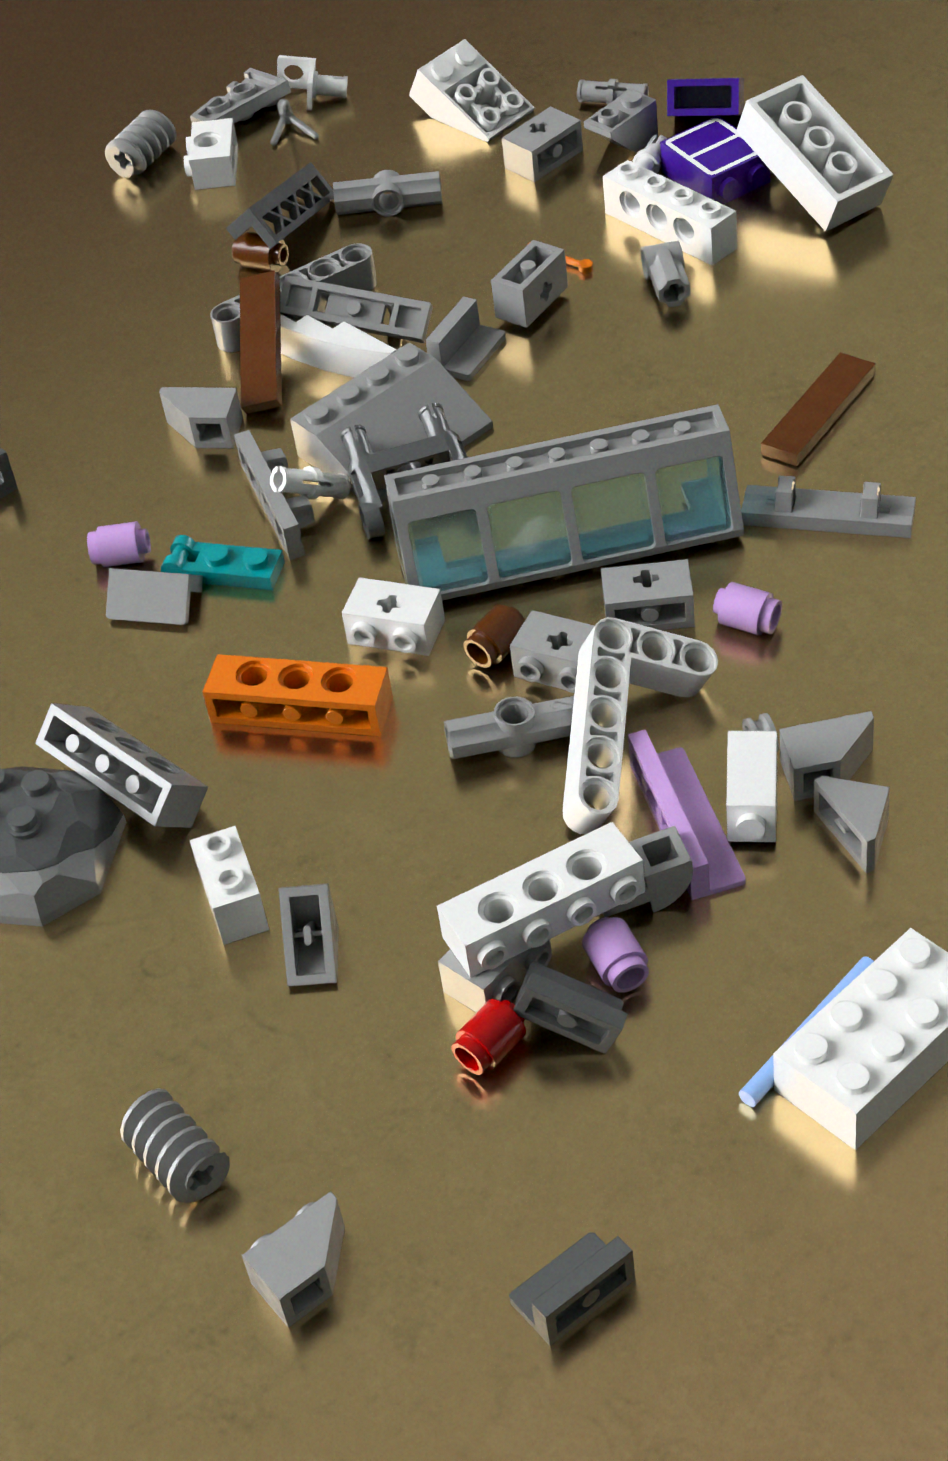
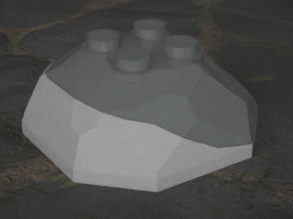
(53, 843)

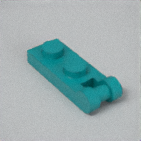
(225, 563)

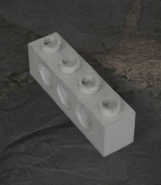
(121, 766)

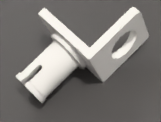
(314, 83)

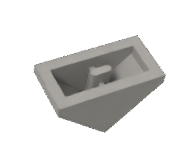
(855, 816)
(309, 934)

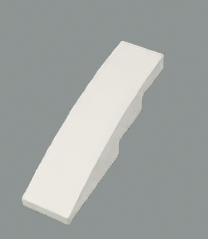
(335, 350)

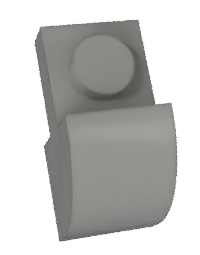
(666, 870)

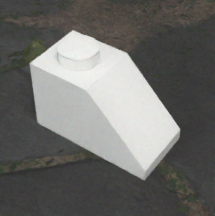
(751, 786)

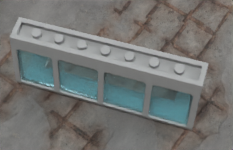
(567, 504)

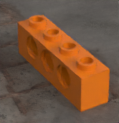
(298, 695)

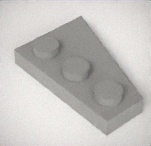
(245, 98)

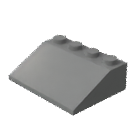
(387, 405)

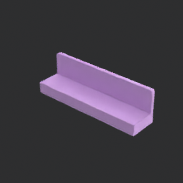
(680, 801)

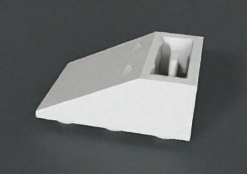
(468, 93)

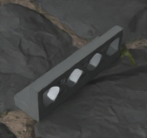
(286, 198)

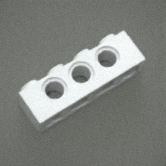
(670, 212)
(541, 899)

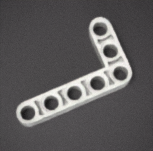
(615, 656)

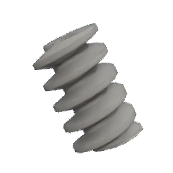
(140, 143)
(174, 1147)

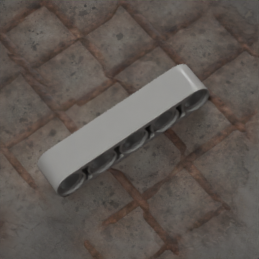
(347, 267)

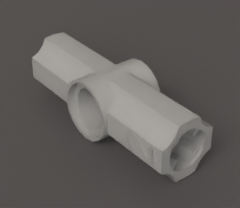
(405, 190)
(510, 728)

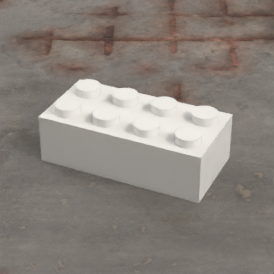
(814, 152)
(871, 1042)

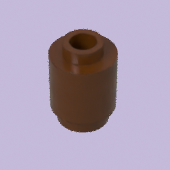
(253, 253)
(491, 637)

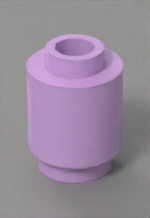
(118, 544)
(747, 609)
(616, 954)

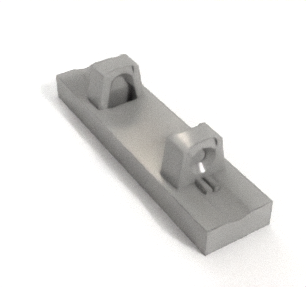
(360, 308)
(828, 510)
(284, 514)

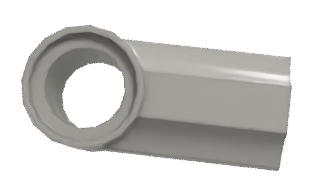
(665, 268)

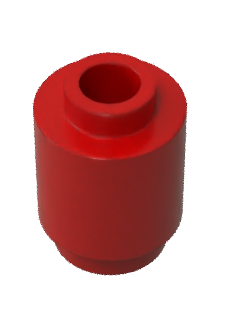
(488, 1036)

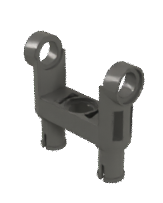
(369, 468)

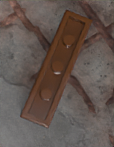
(260, 342)
(818, 409)

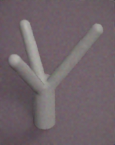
(287, 117)

